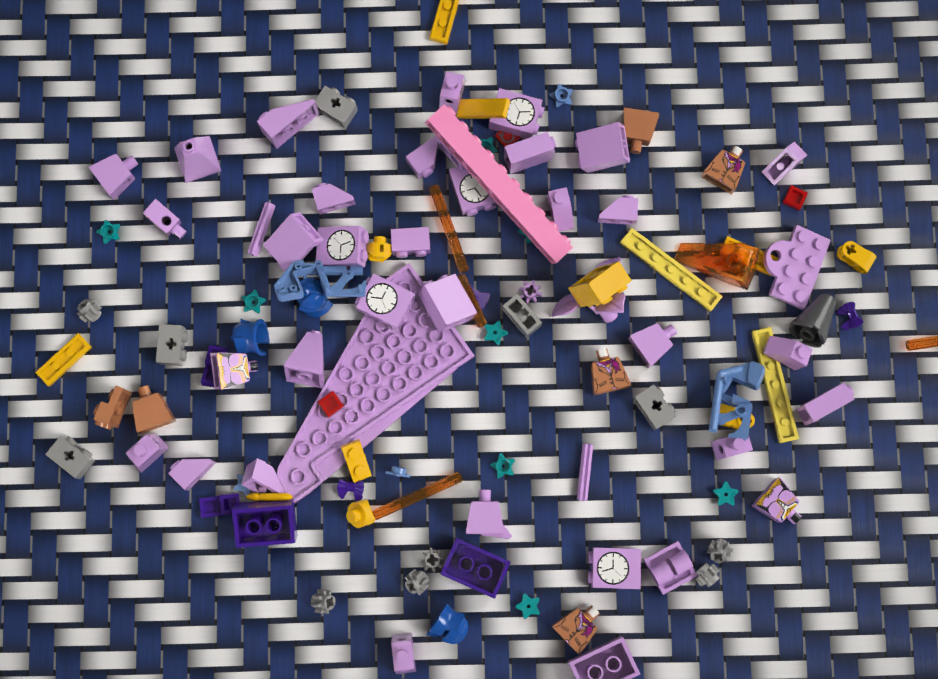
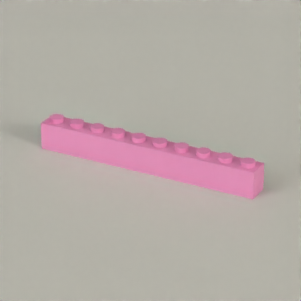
(498, 184)

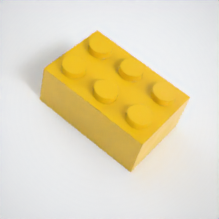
(600, 285)

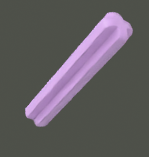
(261, 229)
(584, 474)

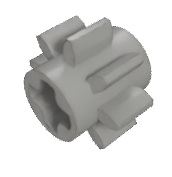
(89, 310)
(719, 550)
(427, 556)
(707, 574)
(417, 582)
(323, 601)

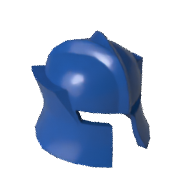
(314, 300)
(249, 334)
(450, 624)

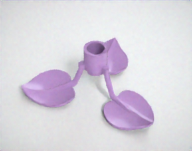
(607, 311)

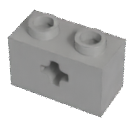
(341, 115)
(521, 316)
(166, 336)
(645, 402)
(60, 454)

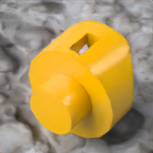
(378, 249)
(360, 514)

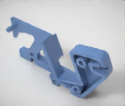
(289, 286)
(747, 374)

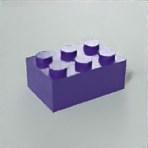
(264, 523)
(475, 568)

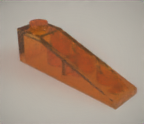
(725, 262)

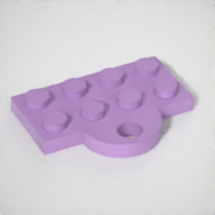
(796, 265)

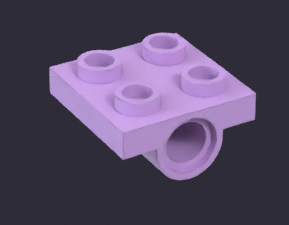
(670, 567)

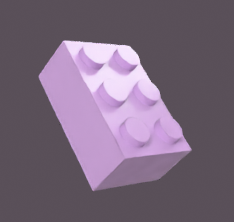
(606, 661)

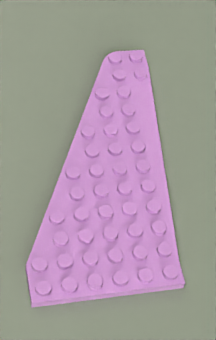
(377, 382)

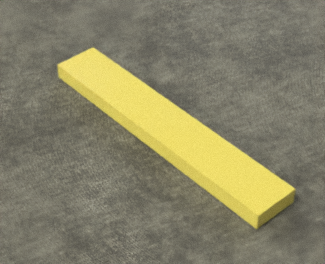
(671, 269)
(775, 389)

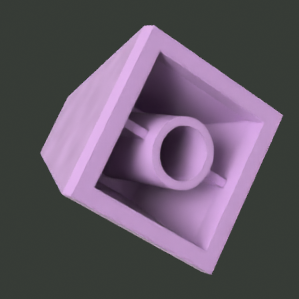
(197, 158)
(307, 361)

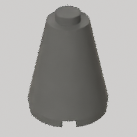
(814, 321)

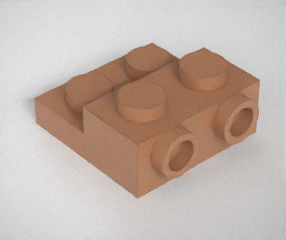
(111, 414)

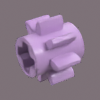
(535, 292)

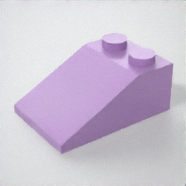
(286, 121)

